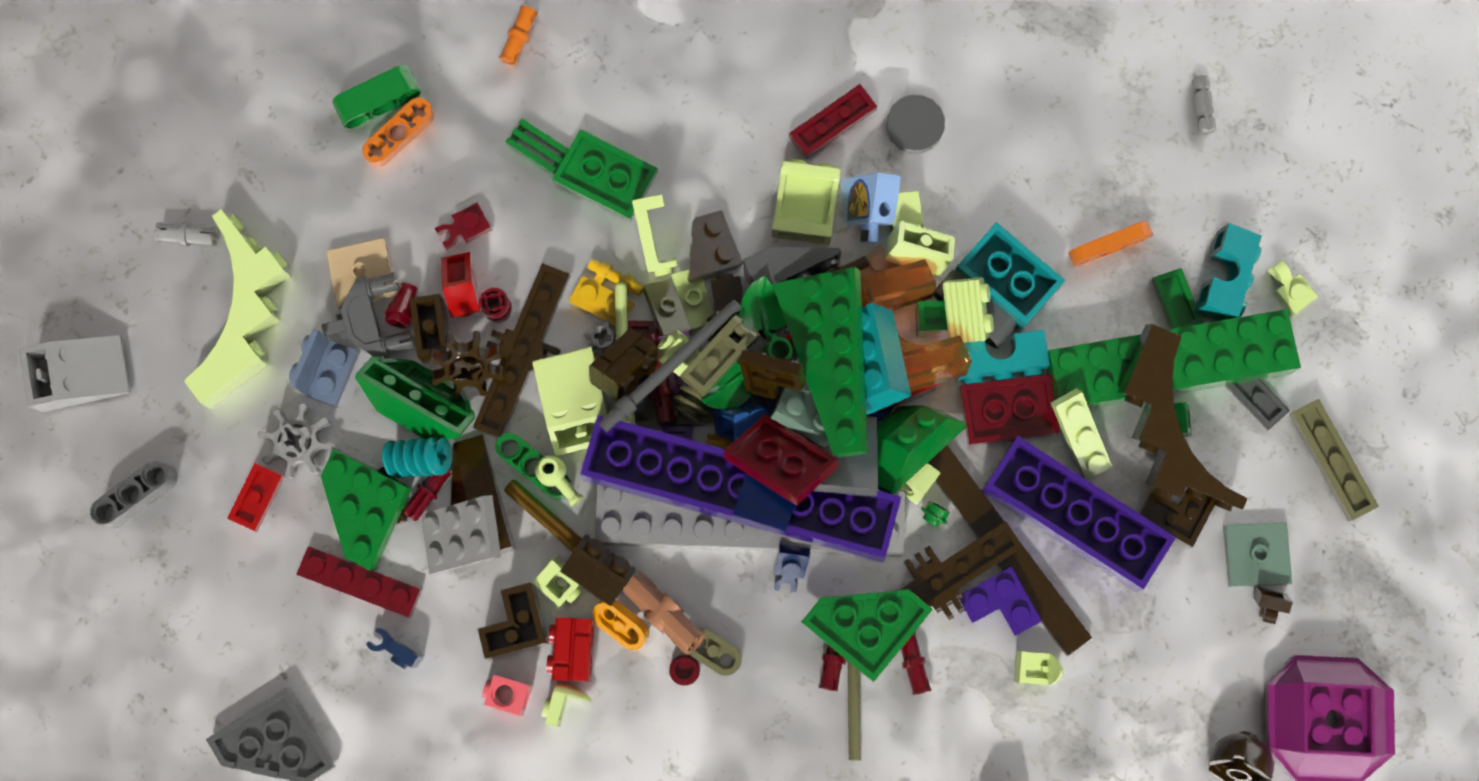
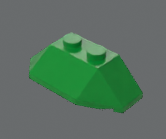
(408, 397)
(909, 441)

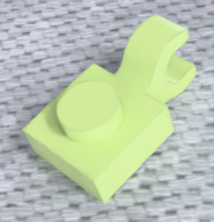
(1293, 292)

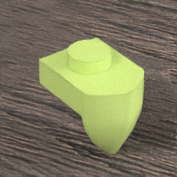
(1037, 668)
(555, 706)

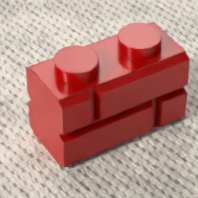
(571, 649)

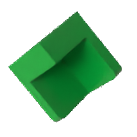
(930, 318)

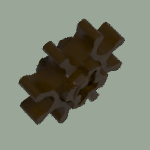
(466, 364)

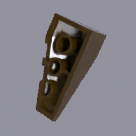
(475, 478)

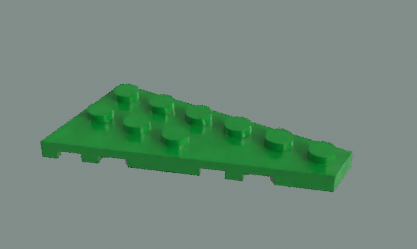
(828, 338)

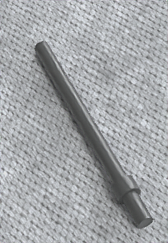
(626, 405)

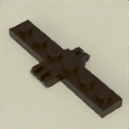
(520, 349)
(940, 582)

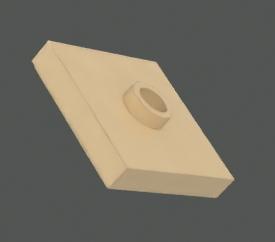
(357, 260)

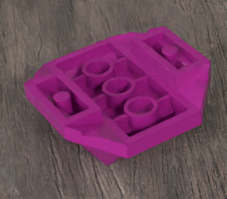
(1297, 725)

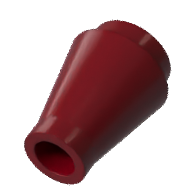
(399, 310)

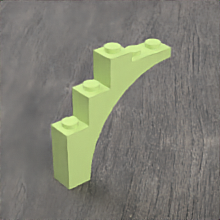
(251, 314)

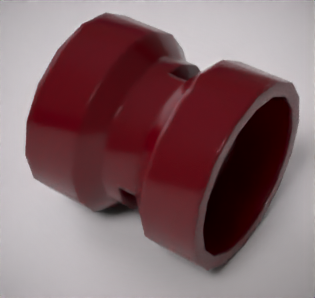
(497, 310)

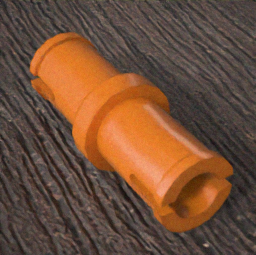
(518, 35)

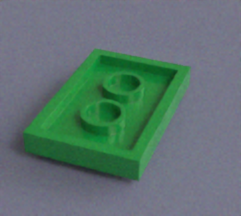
(604, 174)

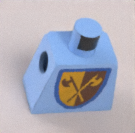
(870, 203)

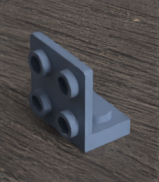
(323, 368)

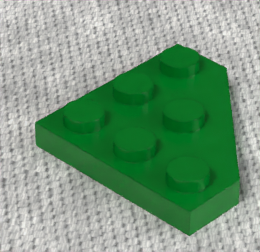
(362, 506)
(867, 626)

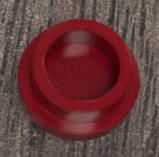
(684, 670)

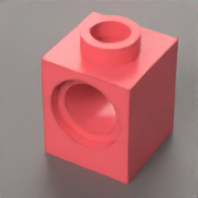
(520, 698)

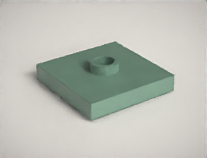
(1257, 554)

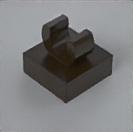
(1271, 603)

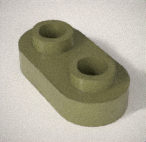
(712, 652)

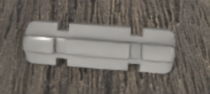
(1203, 104)

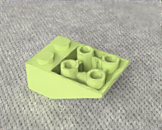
(569, 399)

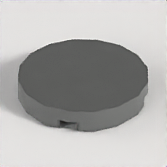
(915, 123)

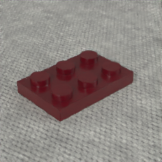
(1008, 409)
(781, 459)

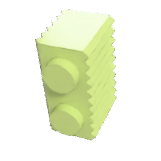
(913, 243)
(967, 309)

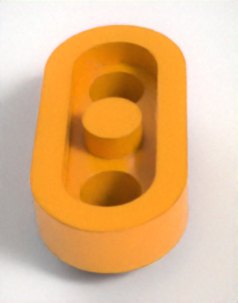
(621, 624)

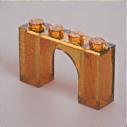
(923, 362)

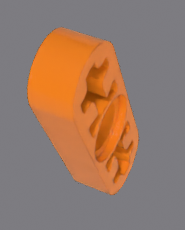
(376, 140)
(1110, 243)

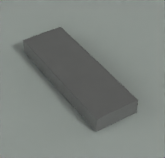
(1259, 402)

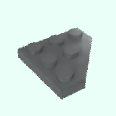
(273, 742)

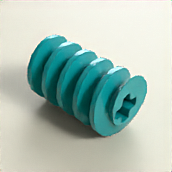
(416, 457)

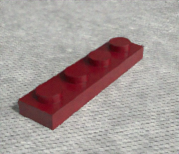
(359, 582)

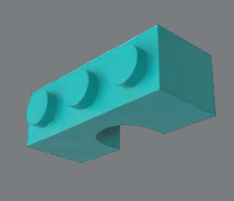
(1237, 252)
(1027, 357)

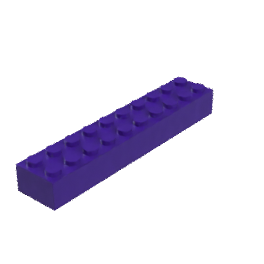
(704, 482)

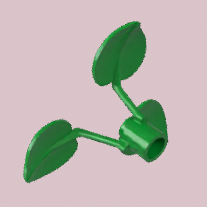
(760, 312)

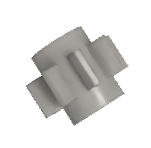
(598, 333)

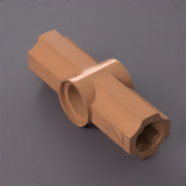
(663, 613)

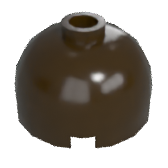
(1241, 759)

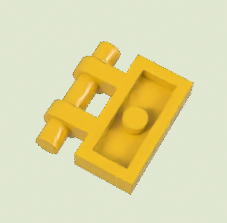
(597, 299)

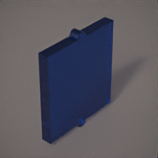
(763, 505)

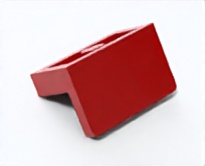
(255, 497)

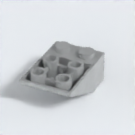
(74, 372)

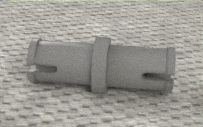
(186, 234)

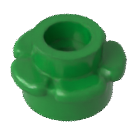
(935, 513)

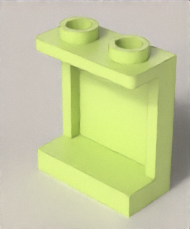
(806, 202)
(640, 208)

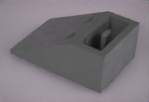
(790, 263)

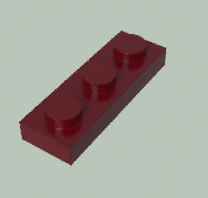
(833, 121)

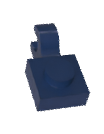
(402, 655)

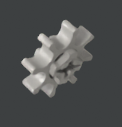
(284, 441)

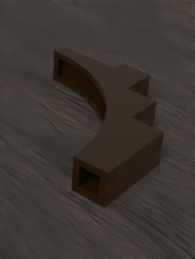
(1150, 382)

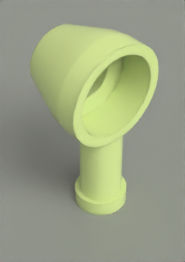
(557, 478)

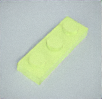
(1081, 434)

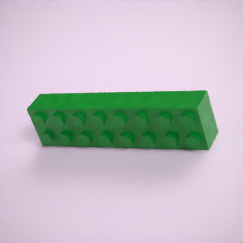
(1206, 358)

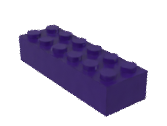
(1078, 514)

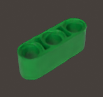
(376, 96)
(522, 458)

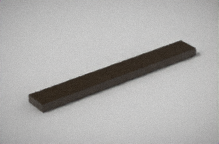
(982, 518)

